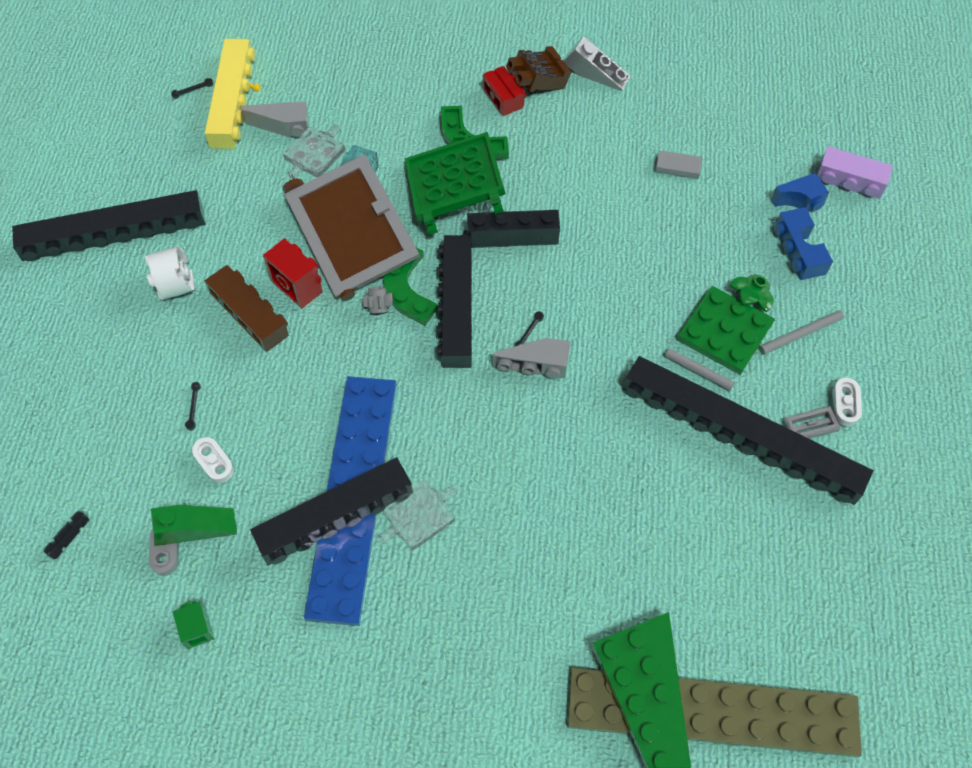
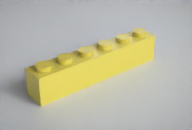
(230, 94)

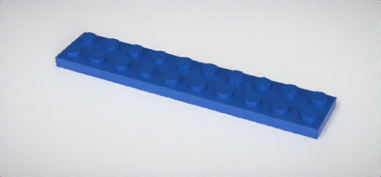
(344, 559)

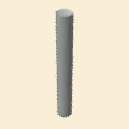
(699, 369)

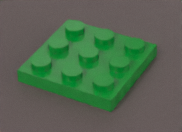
(725, 330)

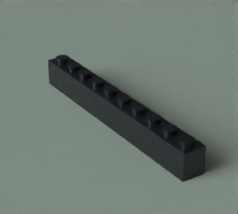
(748, 431)

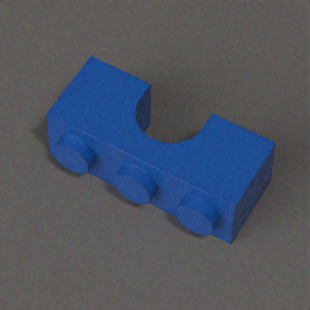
(806, 259)

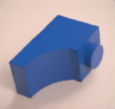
(801, 193)

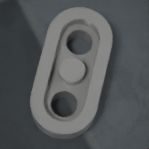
(171, 552)

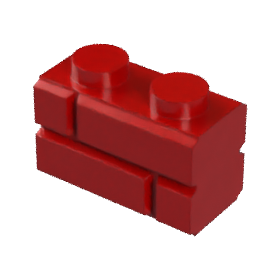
(503, 90)

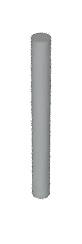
(801, 332)

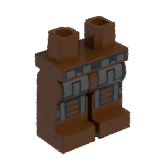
(539, 69)

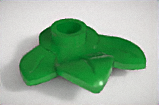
(754, 290)

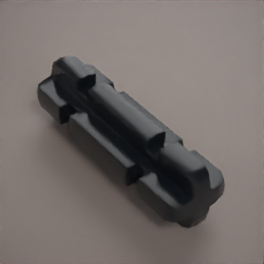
(66, 535)

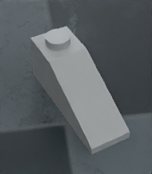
(280, 118)

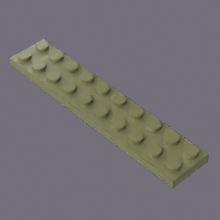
(734, 715)

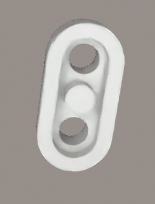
(848, 403)
(214, 461)

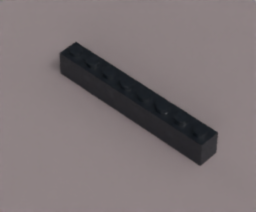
(108, 225)

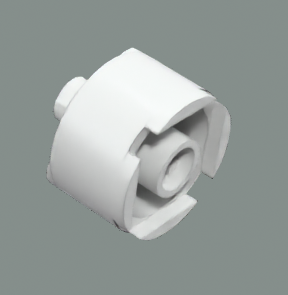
(170, 273)

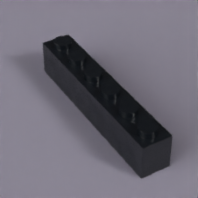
(457, 302)
(332, 511)

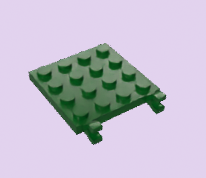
(454, 178)

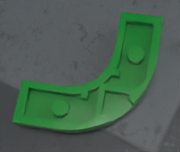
(454, 131)
(404, 298)

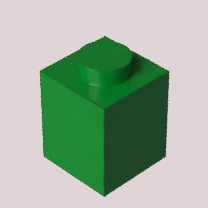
(193, 624)

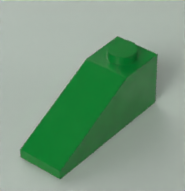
(191, 523)

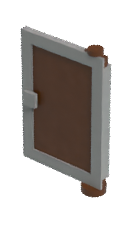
(350, 226)

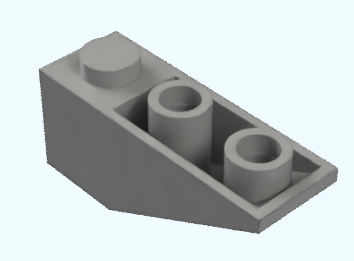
(593, 64)
(539, 357)

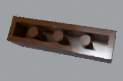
(247, 308)

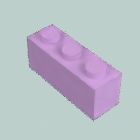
(854, 172)

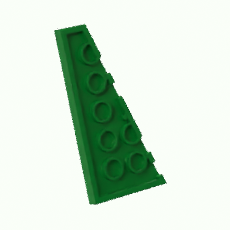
(647, 690)

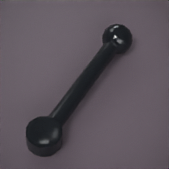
(207, 82)
(538, 317)
(190, 424)

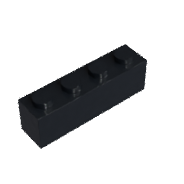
(514, 228)

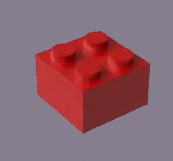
(293, 272)

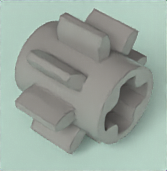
(377, 299)

